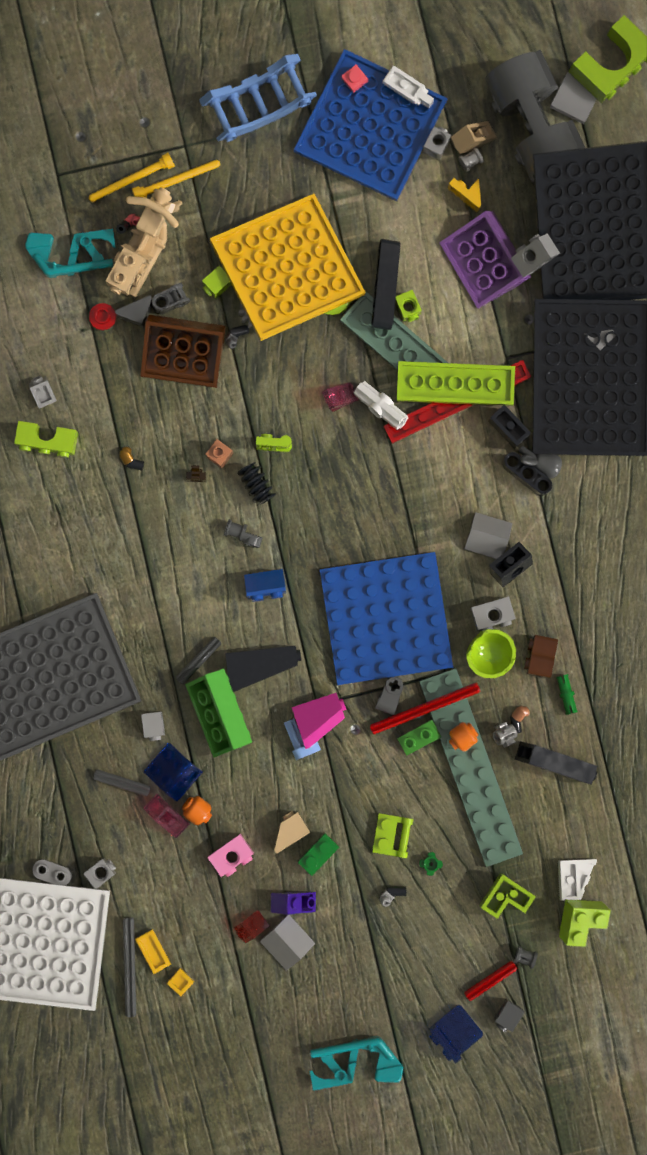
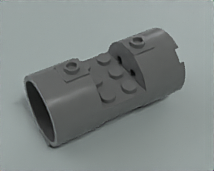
(519, 88)

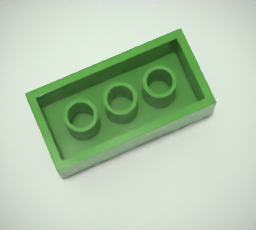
(218, 712)

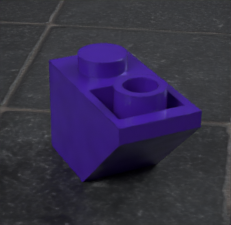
(293, 902)

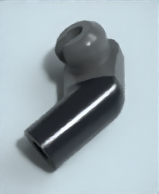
(234, 333)

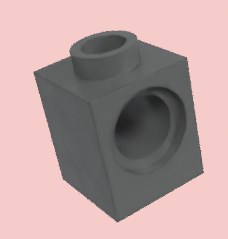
(508, 1016)

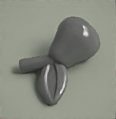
(546, 463)

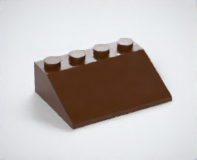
(182, 350)

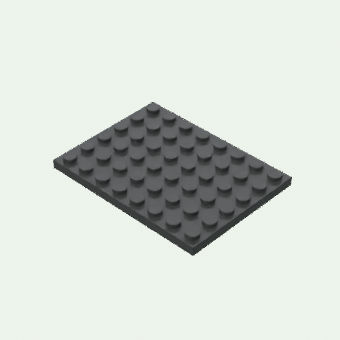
(60, 675)

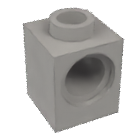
(433, 150)
(153, 725)
(92, 876)

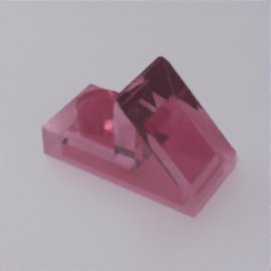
(339, 396)

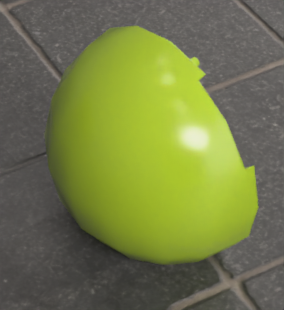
(491, 653)

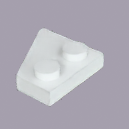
(574, 877)

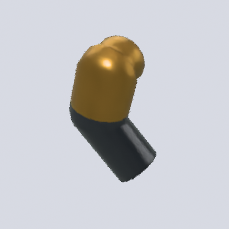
(129, 461)

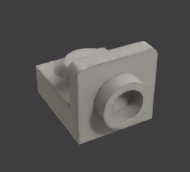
(42, 391)

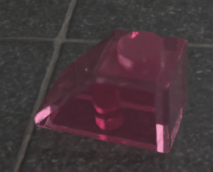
(166, 816)

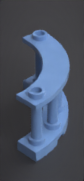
(251, 85)

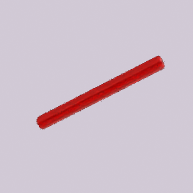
(425, 708)

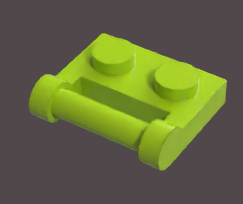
(268, 443)
(386, 832)

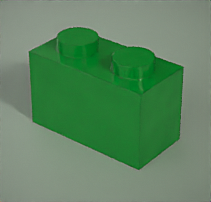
(318, 854)

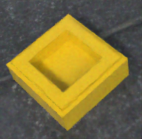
(180, 982)

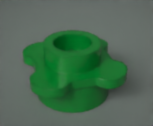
(430, 858)

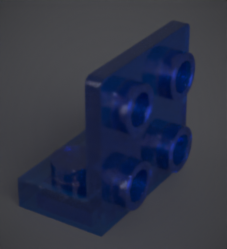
(172, 772)

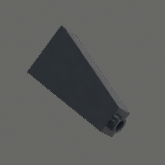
(254, 666)
(556, 762)

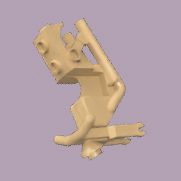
(145, 243)

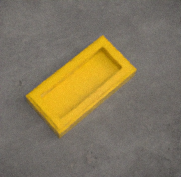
(153, 951)

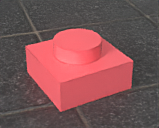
(354, 78)

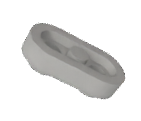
(52, 872)

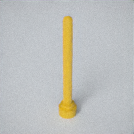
(164, 162)
(143, 192)

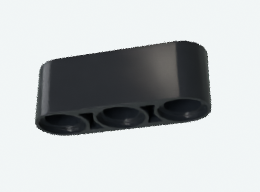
(532, 483)

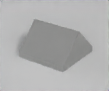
(488, 536)
(287, 942)

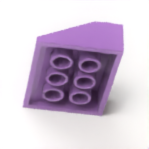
(483, 258)

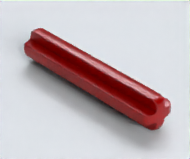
(490, 981)

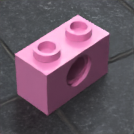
(219, 857)

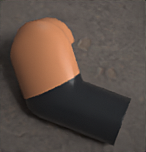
(517, 716)

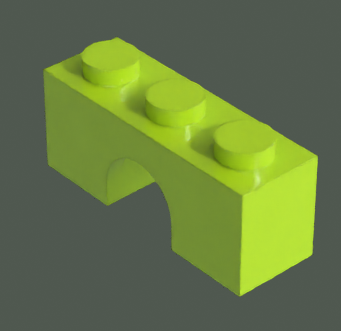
(62, 443)

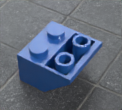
(265, 584)

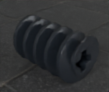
(256, 484)

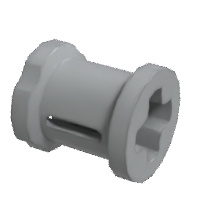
(470, 159)

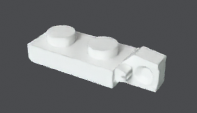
(407, 87)

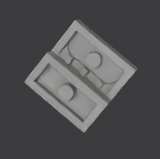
(573, 99)

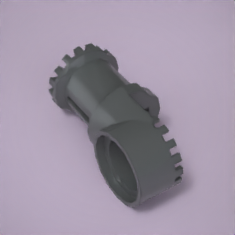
(239, 531)

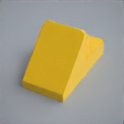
(470, 197)

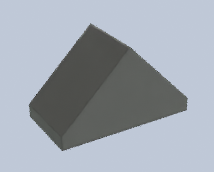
(136, 312)

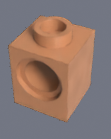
(219, 453)

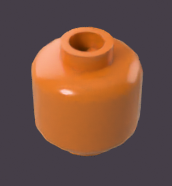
(463, 736)
(197, 810)

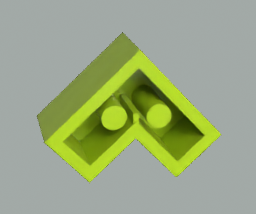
(505, 891)
(579, 917)

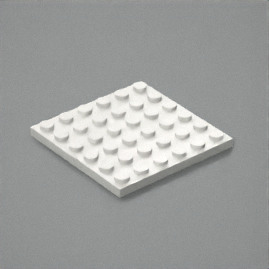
(51, 943)

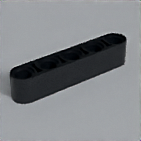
(385, 284)

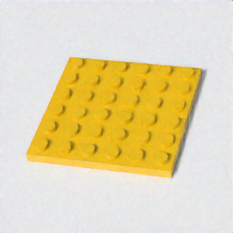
(287, 267)

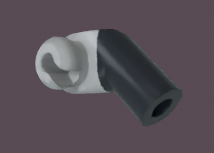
(390, 893)

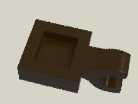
(196, 474)

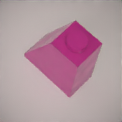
(318, 717)

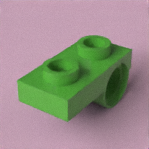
(419, 737)

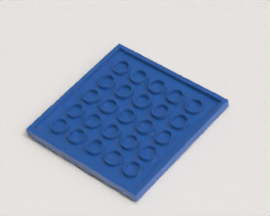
(370, 132)
(386, 618)

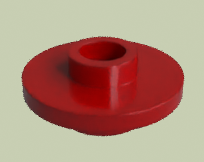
(102, 316)

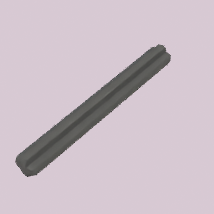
(129, 967)

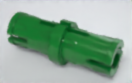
(566, 694)

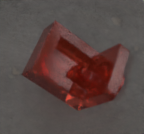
(251, 927)

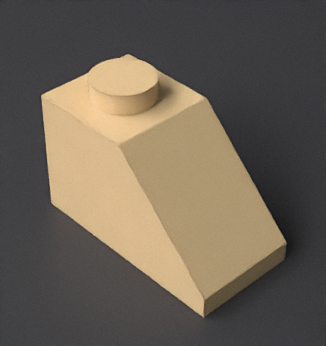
(473, 136)
(290, 831)

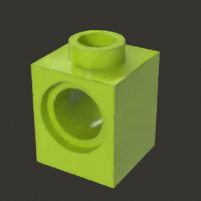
(216, 282)
(405, 298)

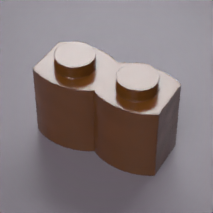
(541, 656)

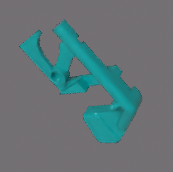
(40, 246)
(387, 1070)

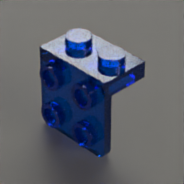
(455, 1033)

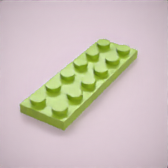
(455, 383)

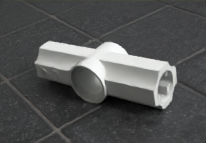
(380, 405)

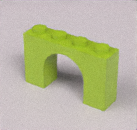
(604, 82)

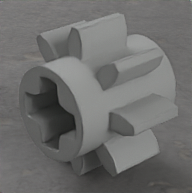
(505, 734)

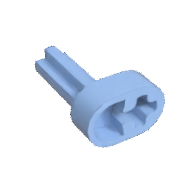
(297, 742)

